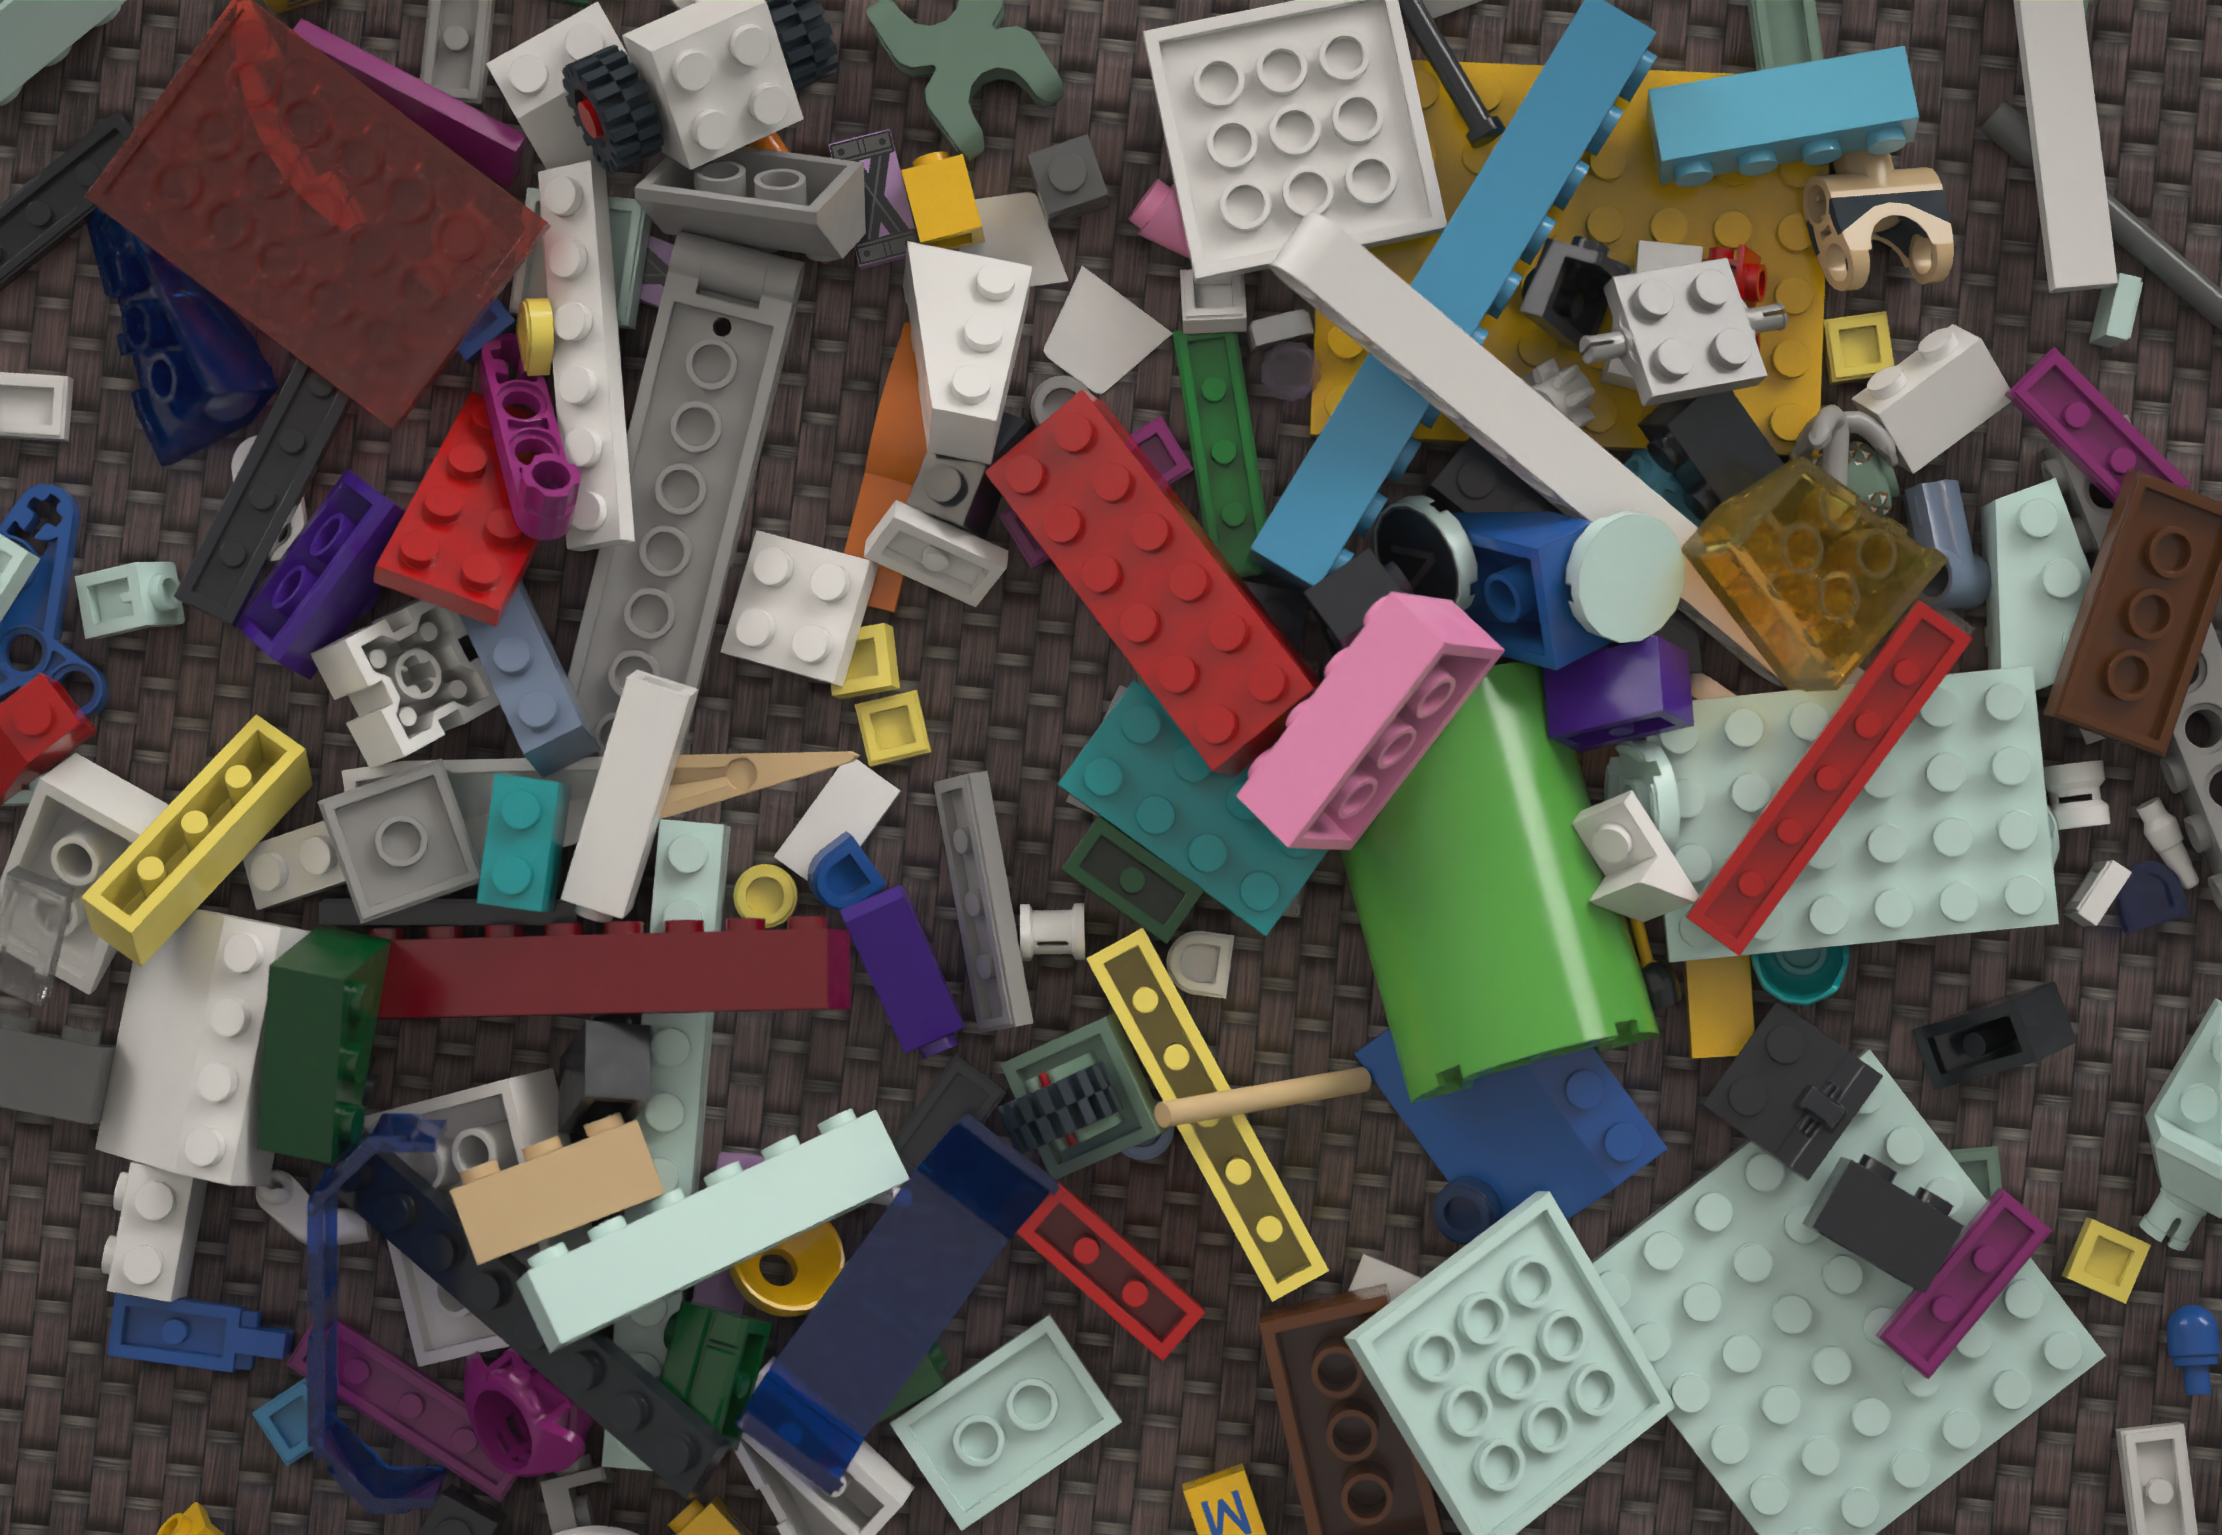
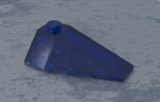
(189, 349)

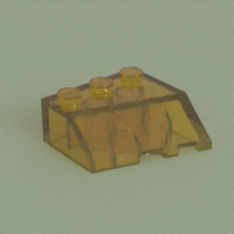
(1809, 572)

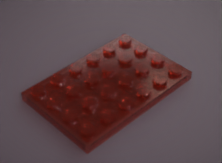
(317, 211)

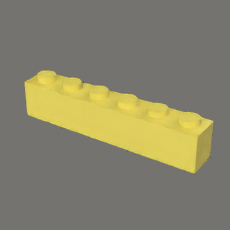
(1221, 1146)

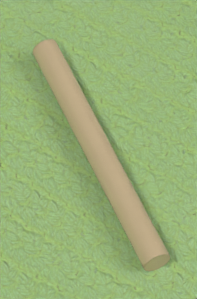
(1262, 1097)

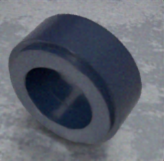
(1465, 1209)

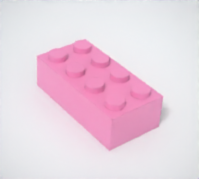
(1368, 721)

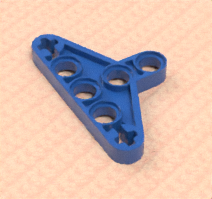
(43, 598)

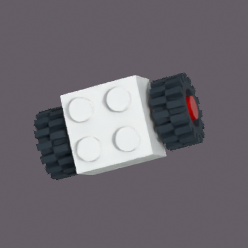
(700, 81)

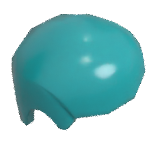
(1802, 974)

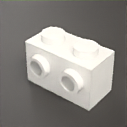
(1935, 395)
(154, 1233)

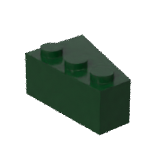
(319, 1042)

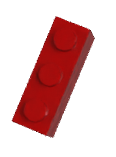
(1111, 1271)

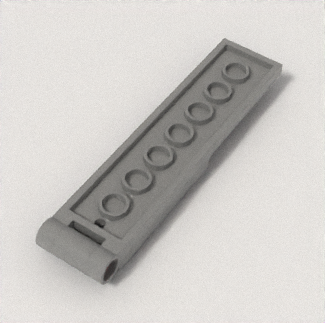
(690, 470)

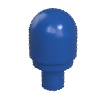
(2194, 1345)

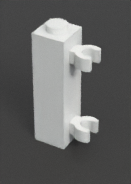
(628, 796)

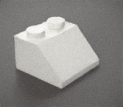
(534, 88)

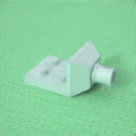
(2188, 1137)

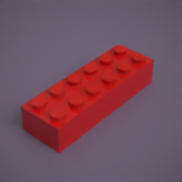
(1155, 582)

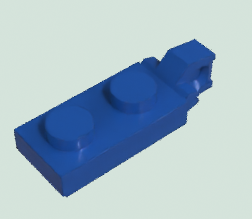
(193, 1333)

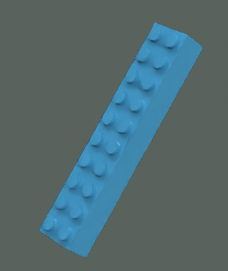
(1464, 279)

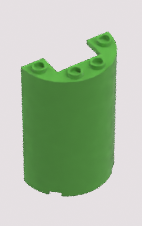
(1484, 903)

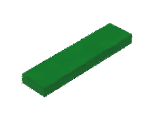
(1221, 443)

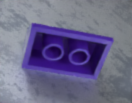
(323, 576)

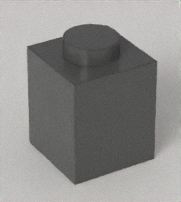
(1068, 180)

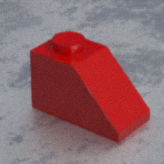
(36, 732)

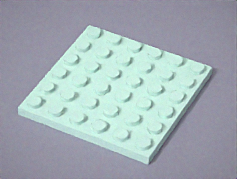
(1777, 1348)

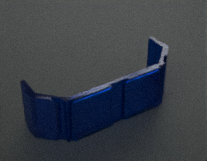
(892, 1301)
(350, 1460)

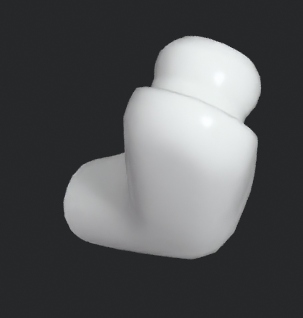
(287, 1205)

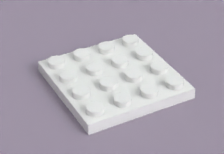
(1288, 119)

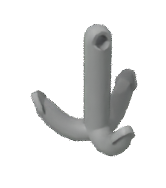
(1831, 432)

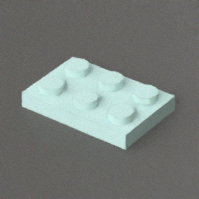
(1005, 1422)

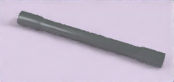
(2011, 133)

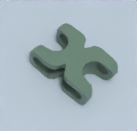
(961, 59)

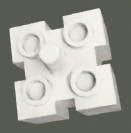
(406, 680)

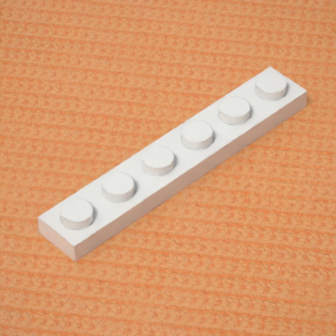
(587, 351)

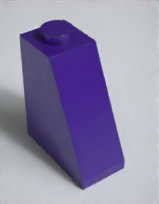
(904, 971)

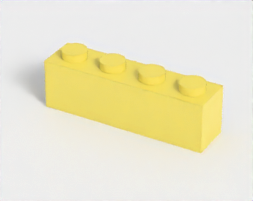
(197, 840)

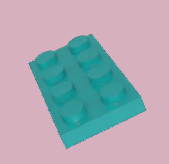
(1166, 798)

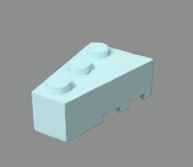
(2034, 579)

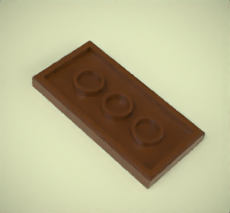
(2142, 615)

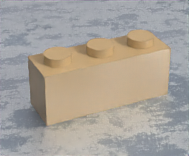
(555, 1188)

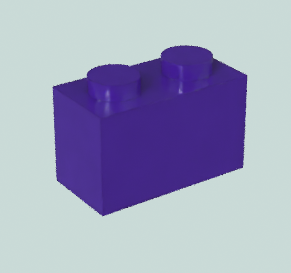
(1619, 694)

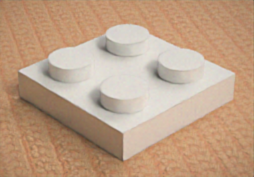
(799, 608)

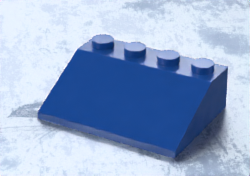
(1527, 1128)

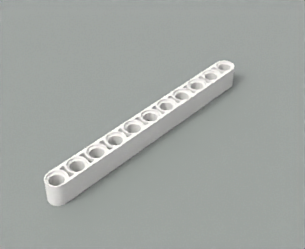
(1486, 401)

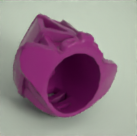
(541, 1412)

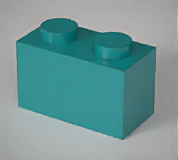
(524, 843)

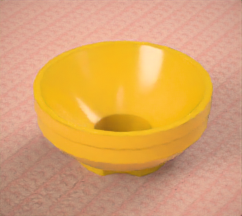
(815, 1263)

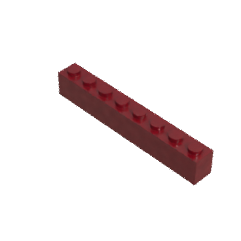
(616, 970)

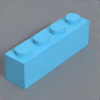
(1782, 116)

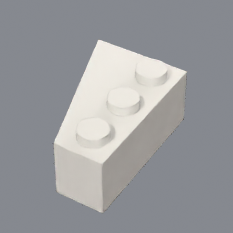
(965, 344)
(861, 1507)

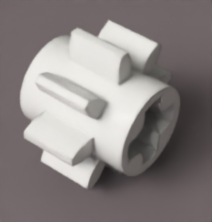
(1564, 389)

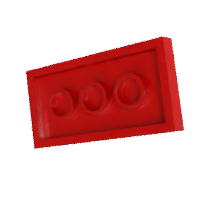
(459, 530)

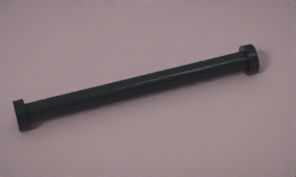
(1481, 125)

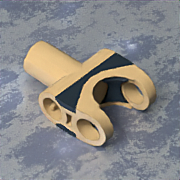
(1882, 204)

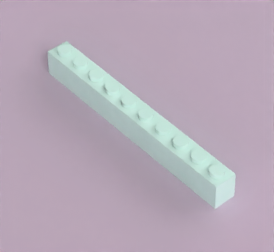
(686, 887)

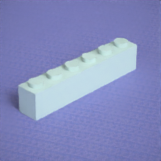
(711, 1230)

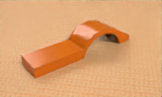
(891, 465)

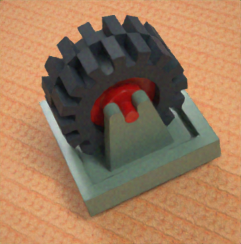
(1079, 1098)

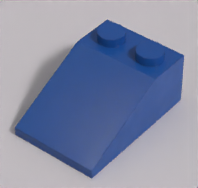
(1523, 585)

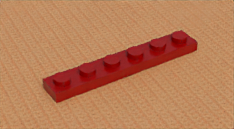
(1828, 777)

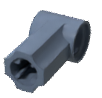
(1939, 521)

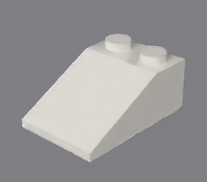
(73, 834)

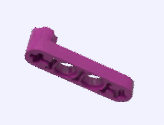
(548, 488)

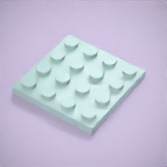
(1510, 1371)

